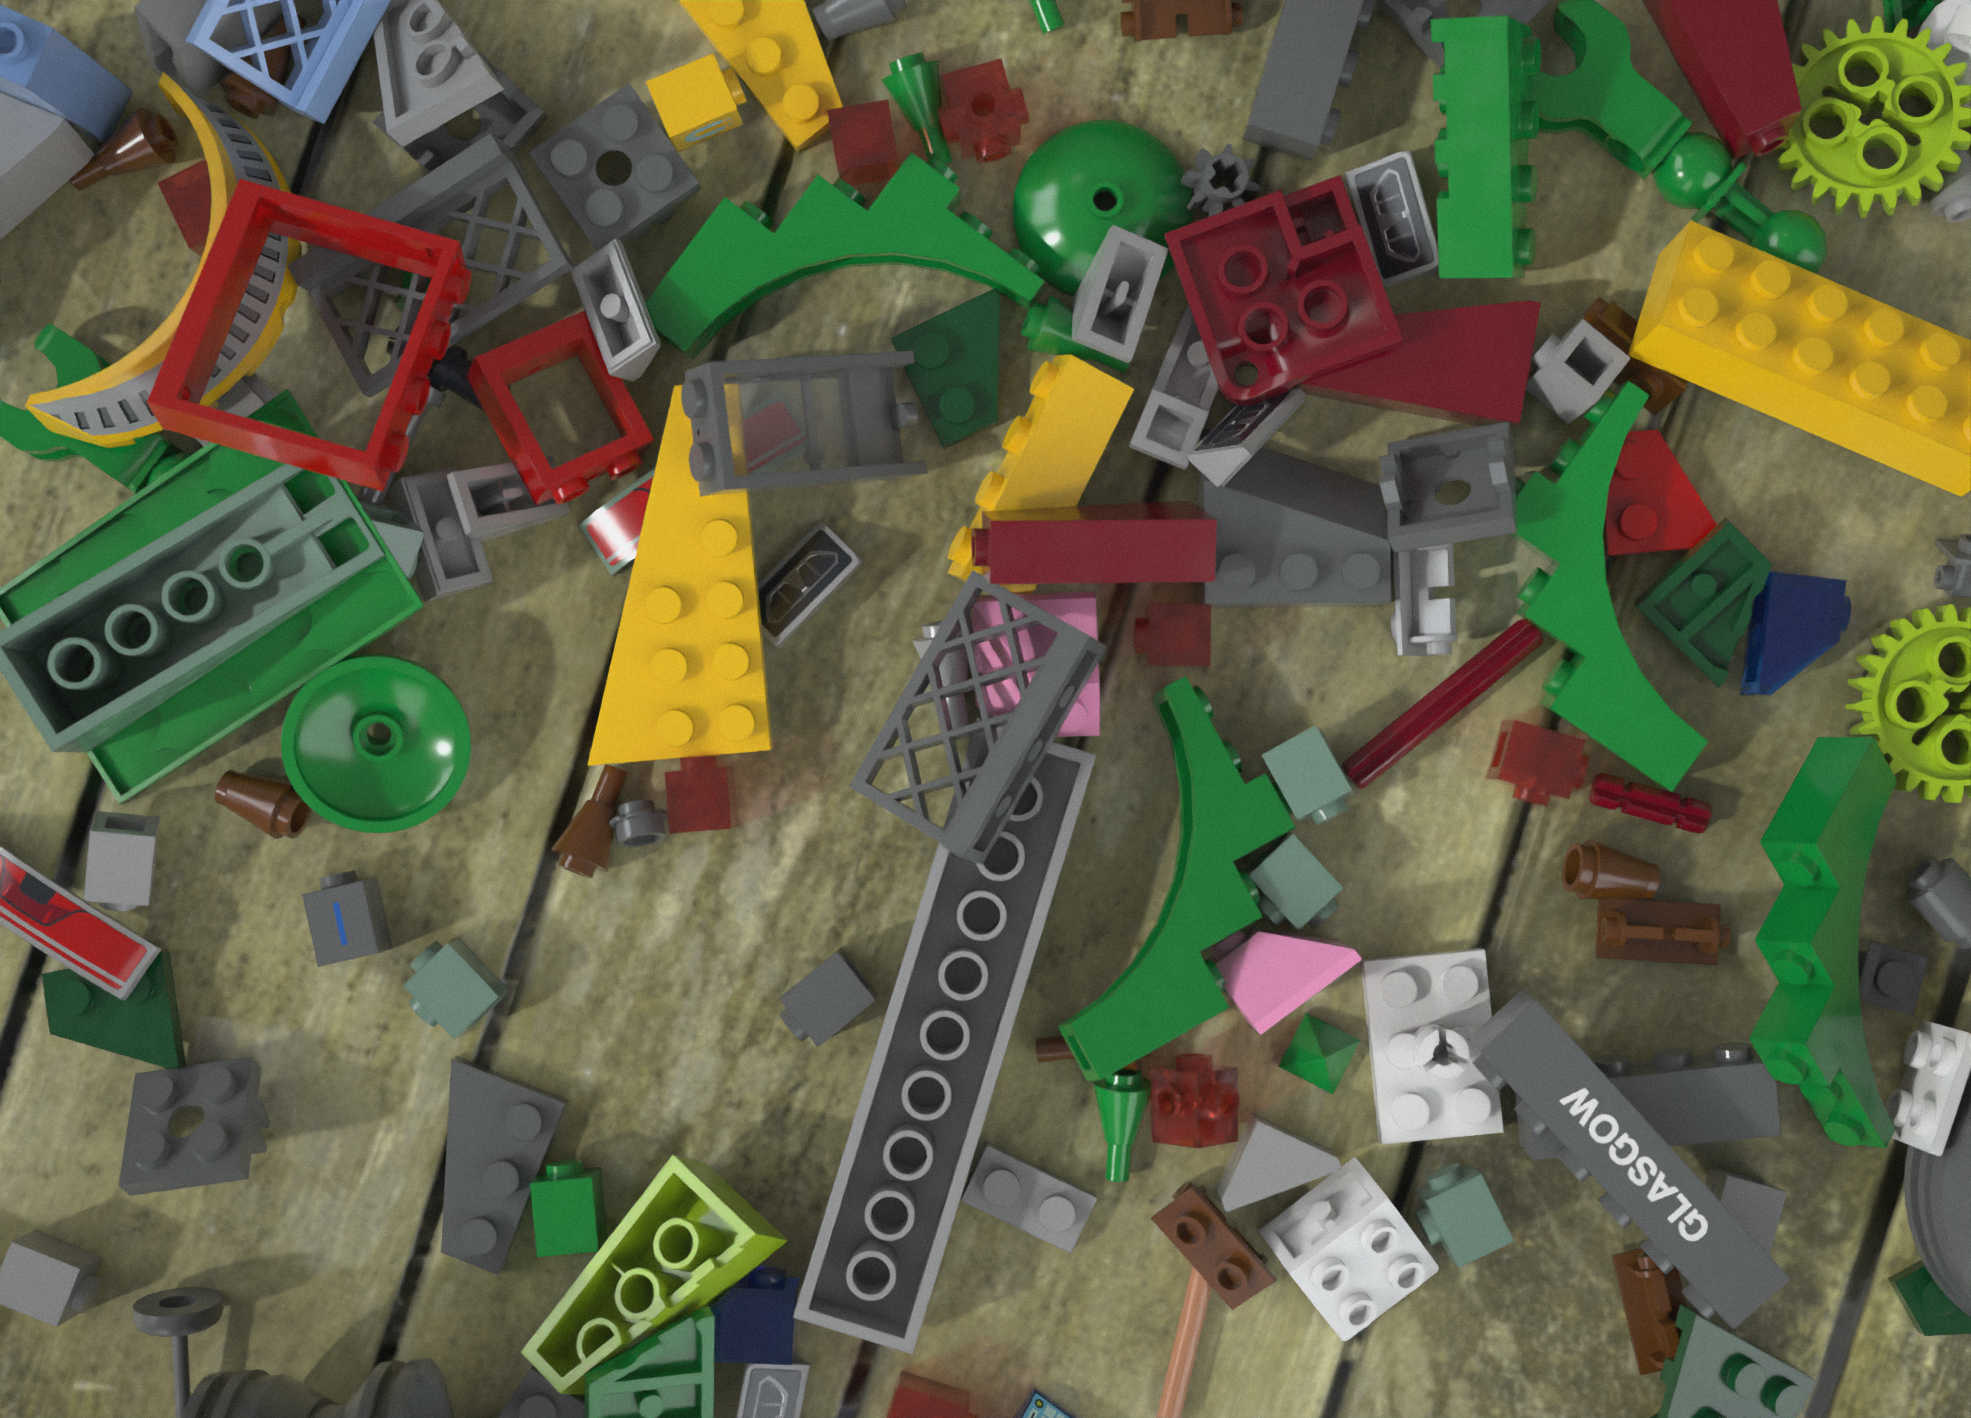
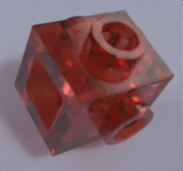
(978, 92)
(1194, 1102)

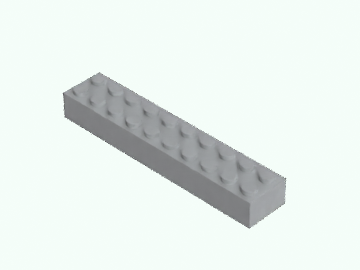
(939, 1063)

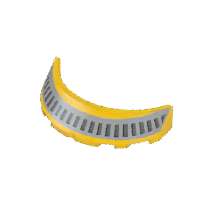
(113, 404)

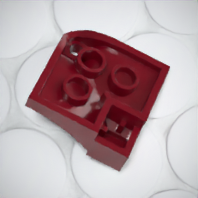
(1283, 290)

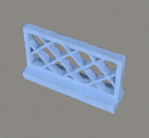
(319, 66)

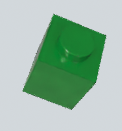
(568, 1209)

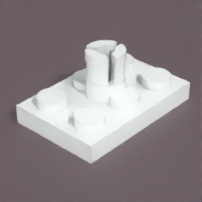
(1418, 1045)

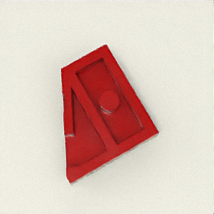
(1652, 501)

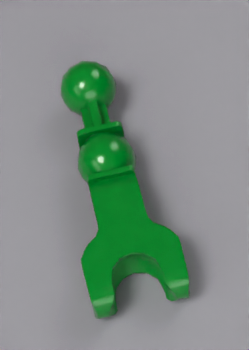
(1649, 135)
(130, 465)

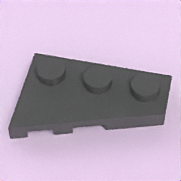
(493, 1153)

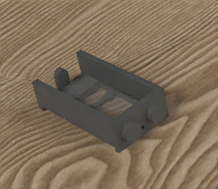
(797, 422)

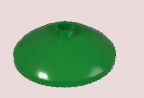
(1057, 188)
(370, 780)

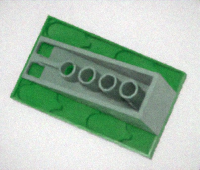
(197, 608)

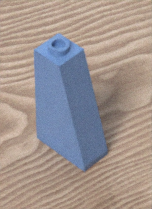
(58, 76)

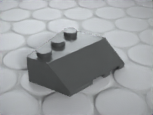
(1296, 537)

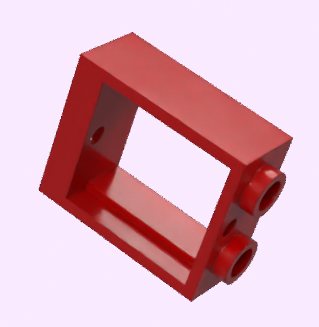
(535, 352)

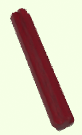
(1442, 703)

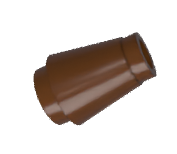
(264, 802)
(1607, 873)

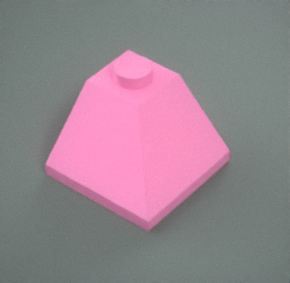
(1071, 607)
(1277, 971)

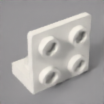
(1931, 1086)
(1349, 1249)

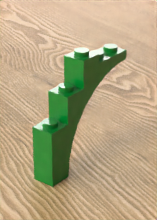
(909, 224)
(1570, 601)
(1220, 821)
(1811, 937)

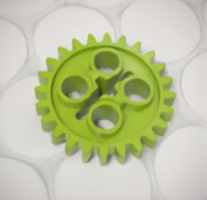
(1903, 70)
(1913, 665)

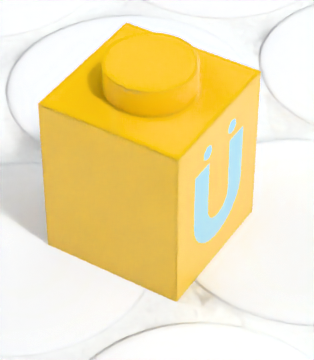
(697, 101)

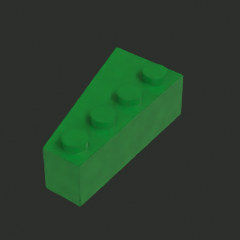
(1485, 146)

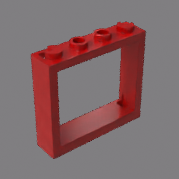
(220, 289)

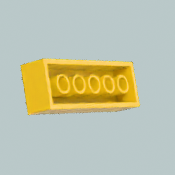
(1810, 354)

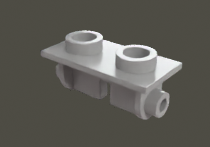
(1419, 621)

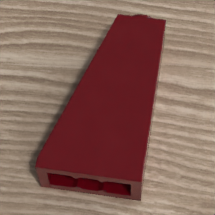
(1736, 67)
(1451, 366)
(1097, 544)

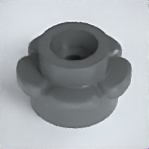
(639, 824)

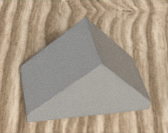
(1117, 293)
(496, 502)
(1270, 1162)

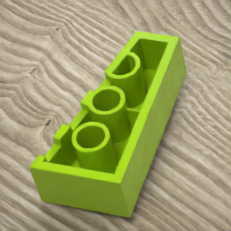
(665, 1259)

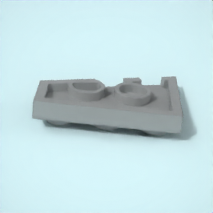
(427, 69)

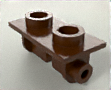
(1158, 18)
(1620, 329)
(1660, 931)
(1213, 1246)
(1650, 1307)

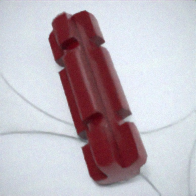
(1650, 803)

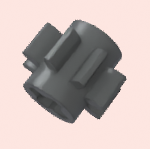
(1219, 168)

